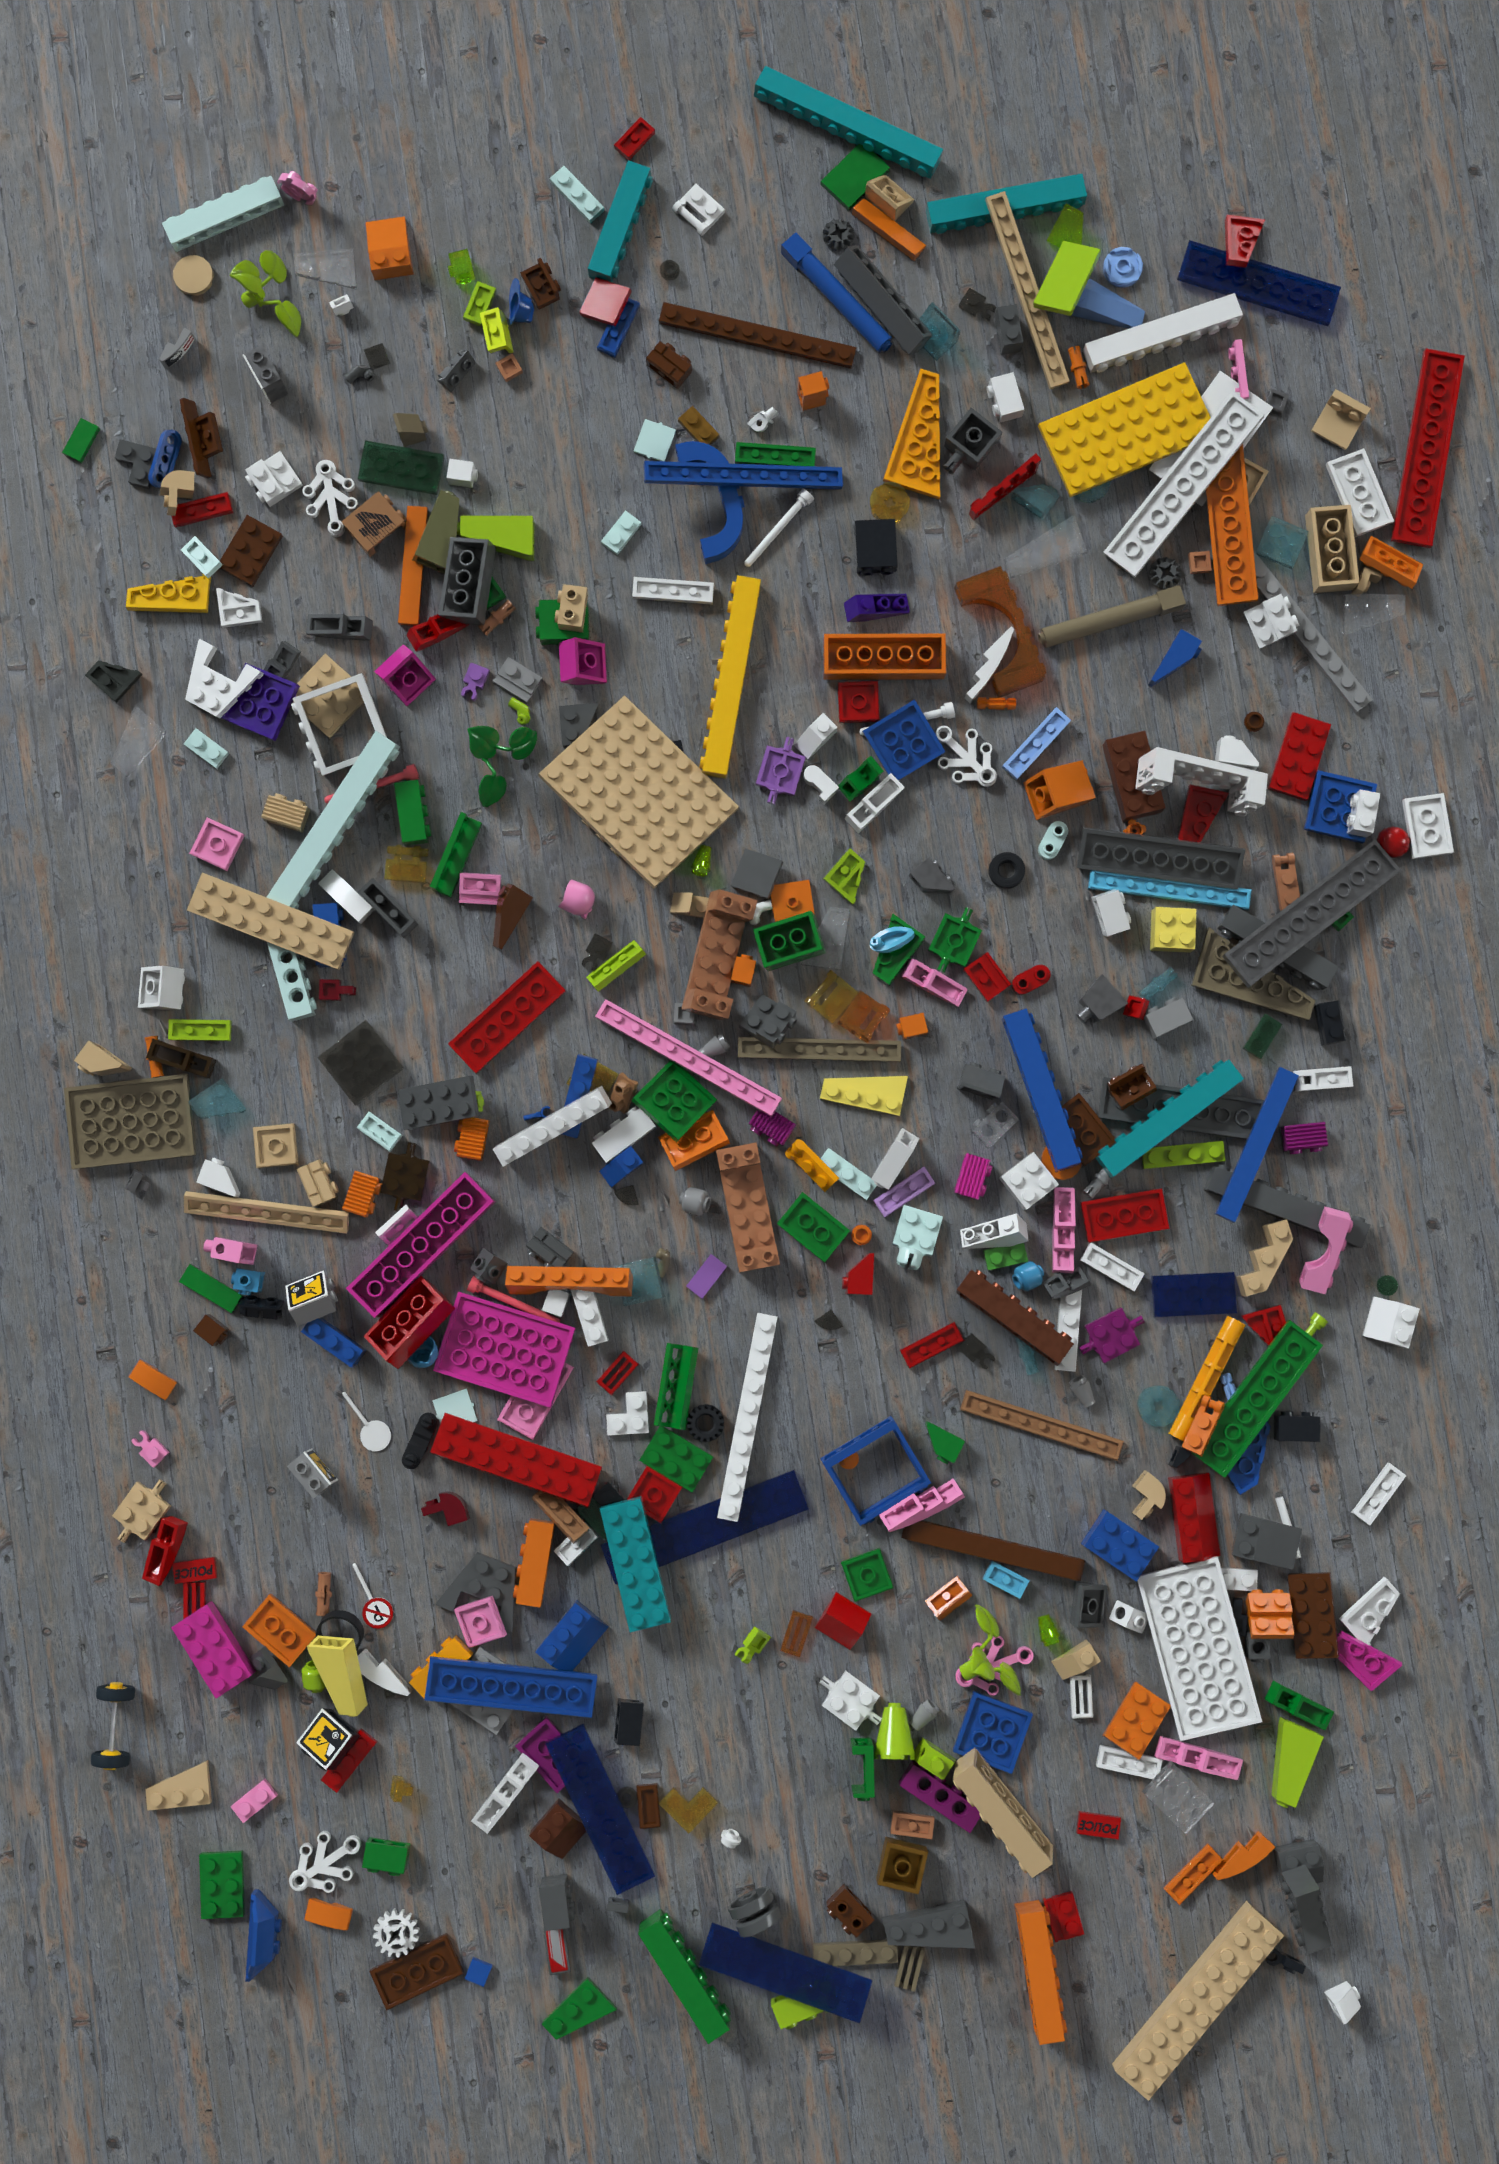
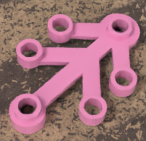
(1011, 1659)

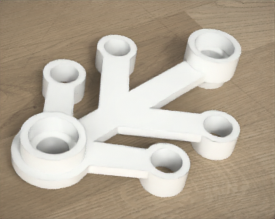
(330, 493)
(968, 758)
(321, 1864)

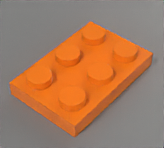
(1391, 562)
(696, 1143)
(279, 1630)
(1136, 1720)

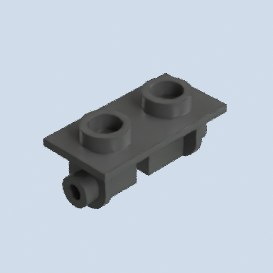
(461, 365)

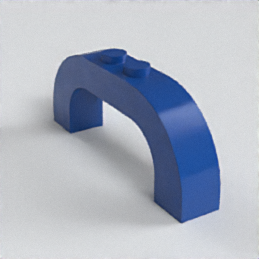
(723, 543)

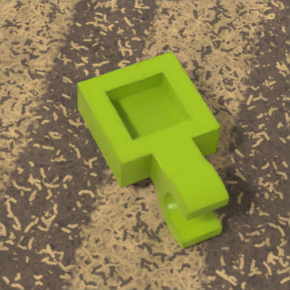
(753, 1643)

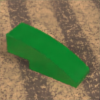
(1299, 1705)

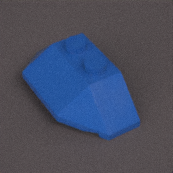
(262, 1934)

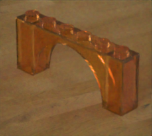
(993, 590)

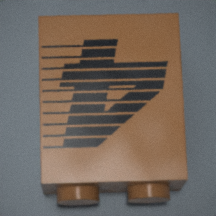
(373, 522)

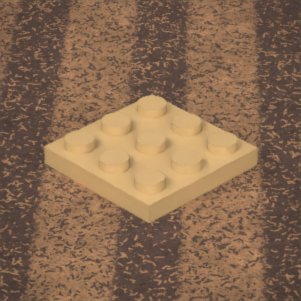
(334, 708)

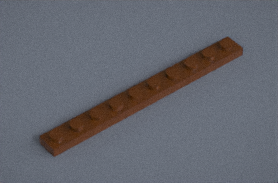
(757, 335)

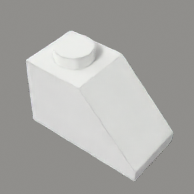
(815, 736)
(1235, 753)
(218, 1177)
(1344, 2001)

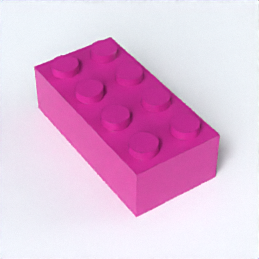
(213, 1649)

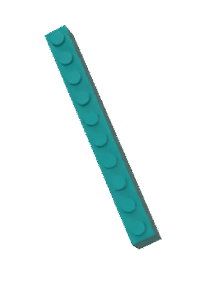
(847, 122)

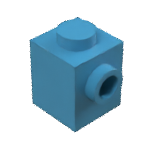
(247, 1281)

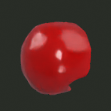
(1394, 841)

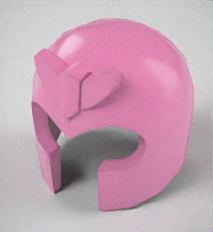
(578, 899)

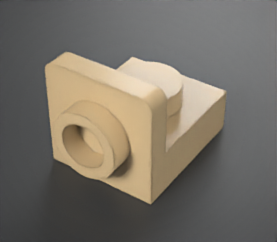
(1366, 576)

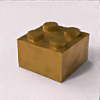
(902, 1865)

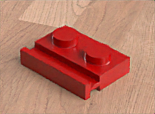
(987, 977)
(1063, 1916)

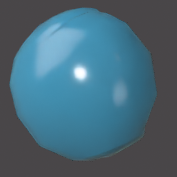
(425, 1354)

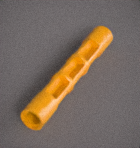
(1208, 1375)

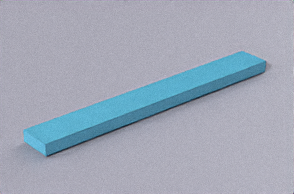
(1170, 889)

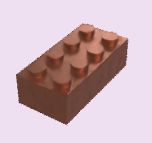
(1122, 760)

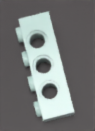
(294, 1010)

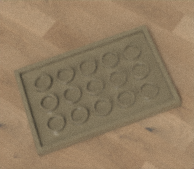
(129, 1121)

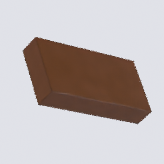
(648, 1806)

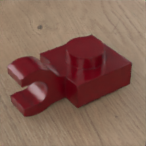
(332, 990)

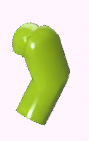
(522, 711)

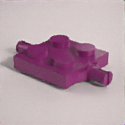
(1112, 1335)

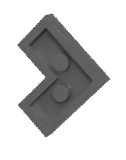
(141, 459)

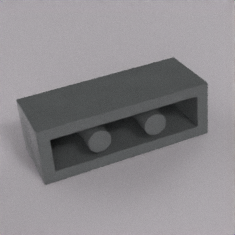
(388, 907)

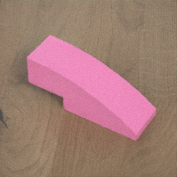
(934, 982)

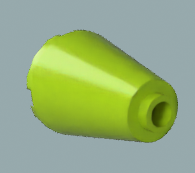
(894, 1735)

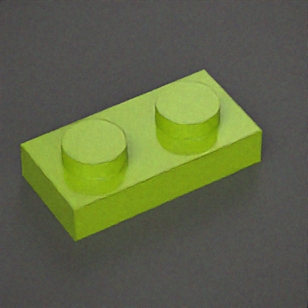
(479, 302)

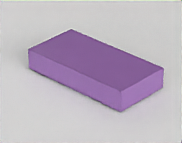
(706, 1276)

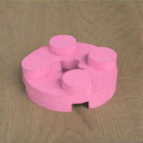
(297, 188)

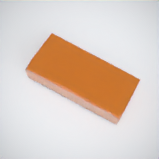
(948, 1598)

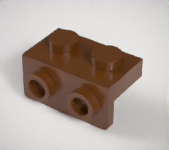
(540, 284)
(1131, 1086)

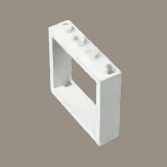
(306, 728)

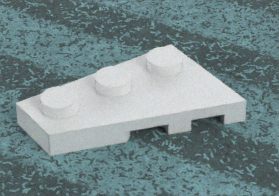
(1369, 1611)

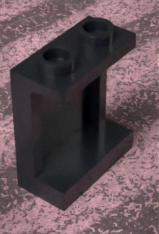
(876, 546)

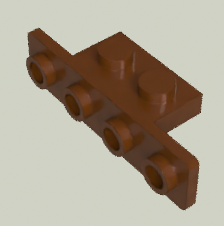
(202, 436)

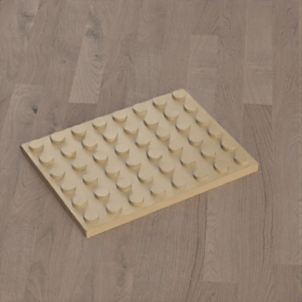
(638, 791)

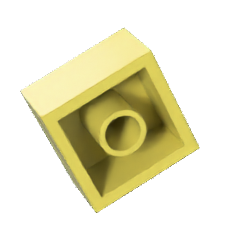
(1173, 929)

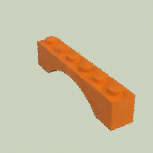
(535, 1279)

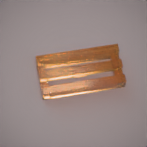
(791, 1650)

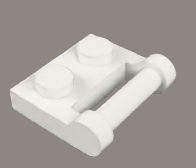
(703, 205)

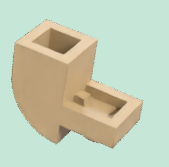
(175, 485)
(1153, 1494)

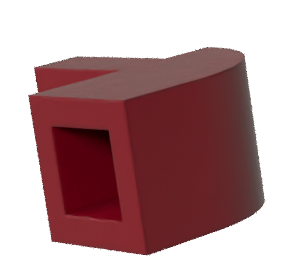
(452, 1505)

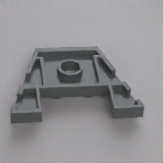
(482, 1579)

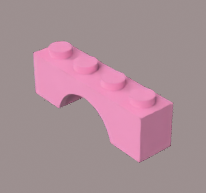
(1318, 1273)

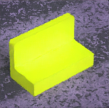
(496, 330)

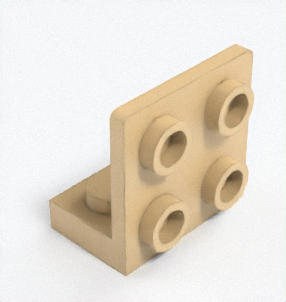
(1340, 419)

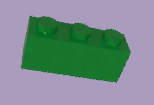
(412, 812)

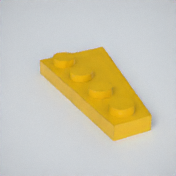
(176, 596)

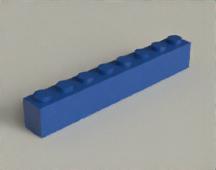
(1041, 1090)

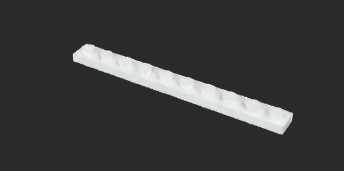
(747, 1417)

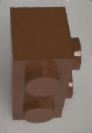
(849, 1911)

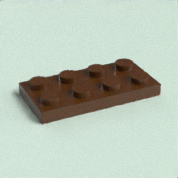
(1313, 1615)

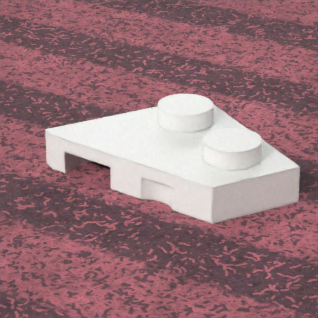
(237, 610)

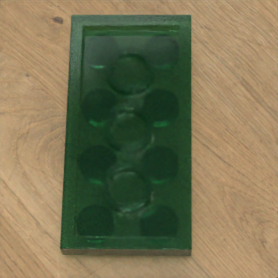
(401, 467)

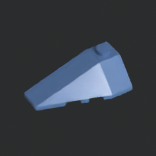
(1107, 307)

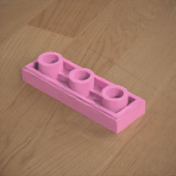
(1238, 370)

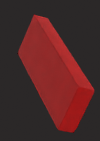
(202, 509)
(931, 1345)

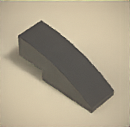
(339, 626)

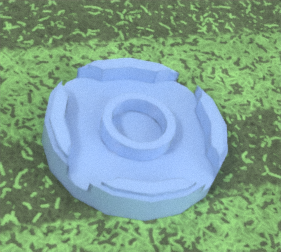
(1122, 267)

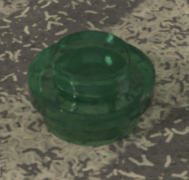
(1387, 1285)

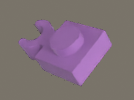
(475, 678)

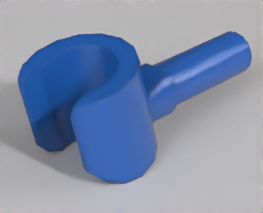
(536, 1115)

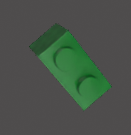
(386, 1856)

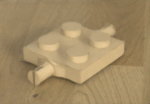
(141, 1510)

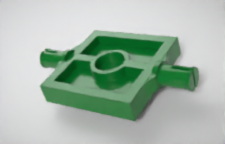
(955, 940)

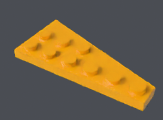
(917, 446)

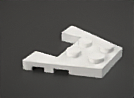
(213, 690)

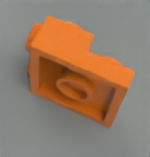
(1269, 1614)

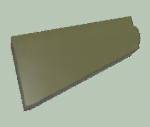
(441, 525)

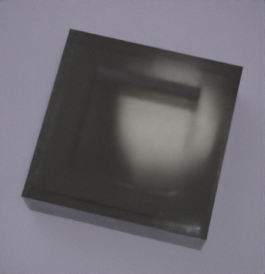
(376, 356)

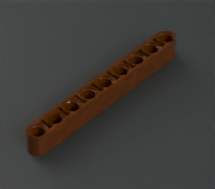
(995, 1549)

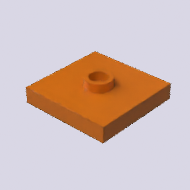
(791, 899)

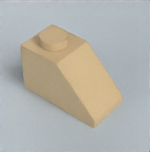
(1076, 1660)

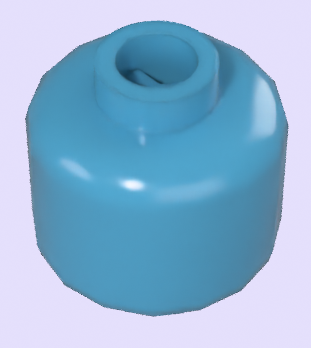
(1028, 1276)

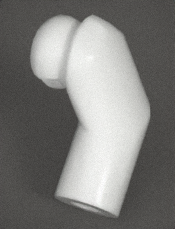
(760, 907)

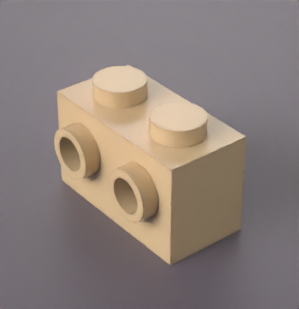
(572, 608)

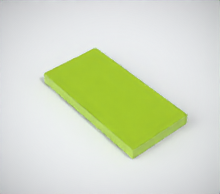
(1067, 278)

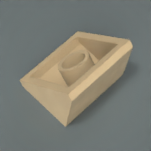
(887, 196)

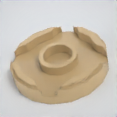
(193, 275)

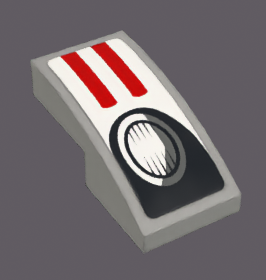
(173, 353)

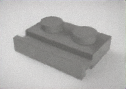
(517, 680)

